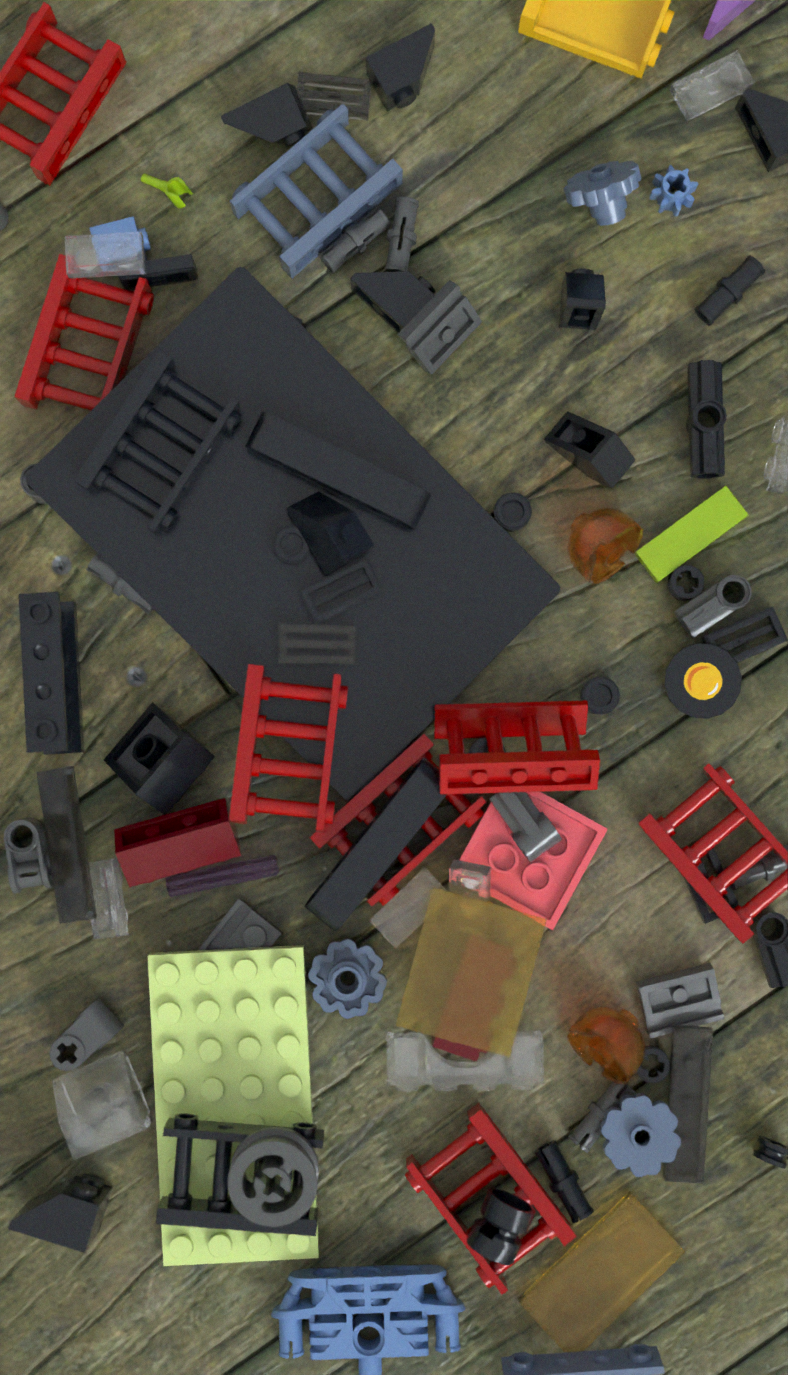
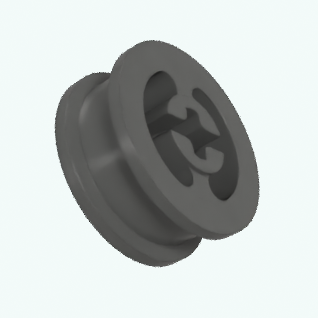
(265, 1199)

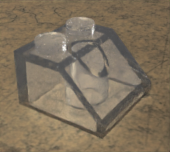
(100, 1104)

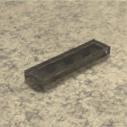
(66, 845)
(689, 1100)

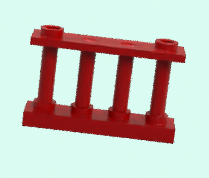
(84, 94)
(57, 316)
(257, 726)
(515, 771)
(363, 810)
(688, 858)
(504, 1161)

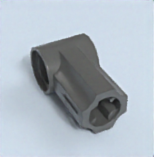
(711, 606)
(529, 827)

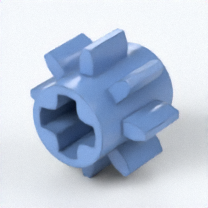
(673, 179)

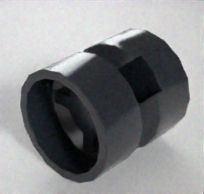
(499, 1229)

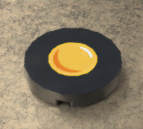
(703, 680)

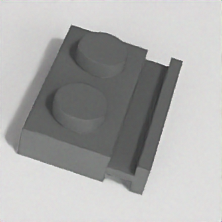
(440, 327)
(242, 929)
(680, 998)

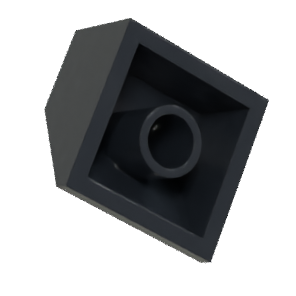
(158, 759)
(67, 1213)

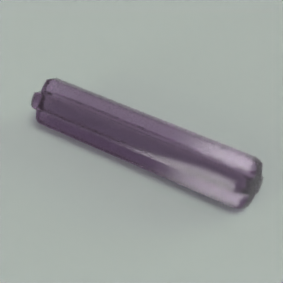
(222, 875)

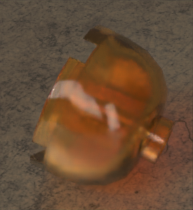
(600, 542)
(610, 1040)

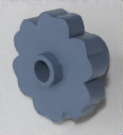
(604, 190)
(348, 998)
(653, 1147)

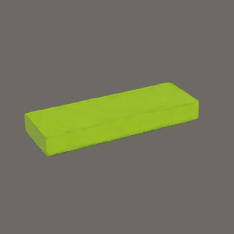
(691, 534)

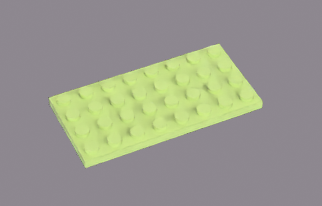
(230, 1051)

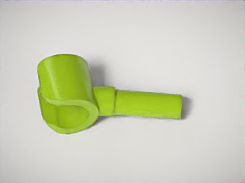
(172, 188)

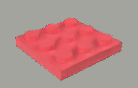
(550, 879)

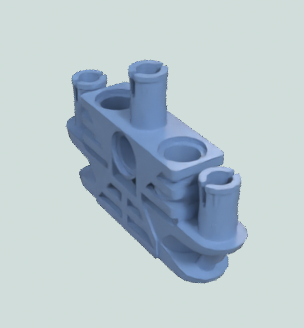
(368, 1291)

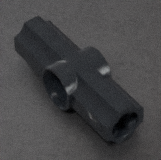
(706, 396)

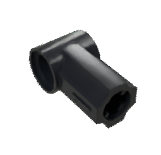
(772, 948)

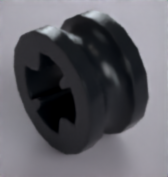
(678, 591)
(662, 1072)
(771, 1152)

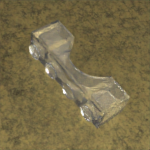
(415, 1063)

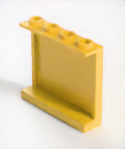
(604, 31)

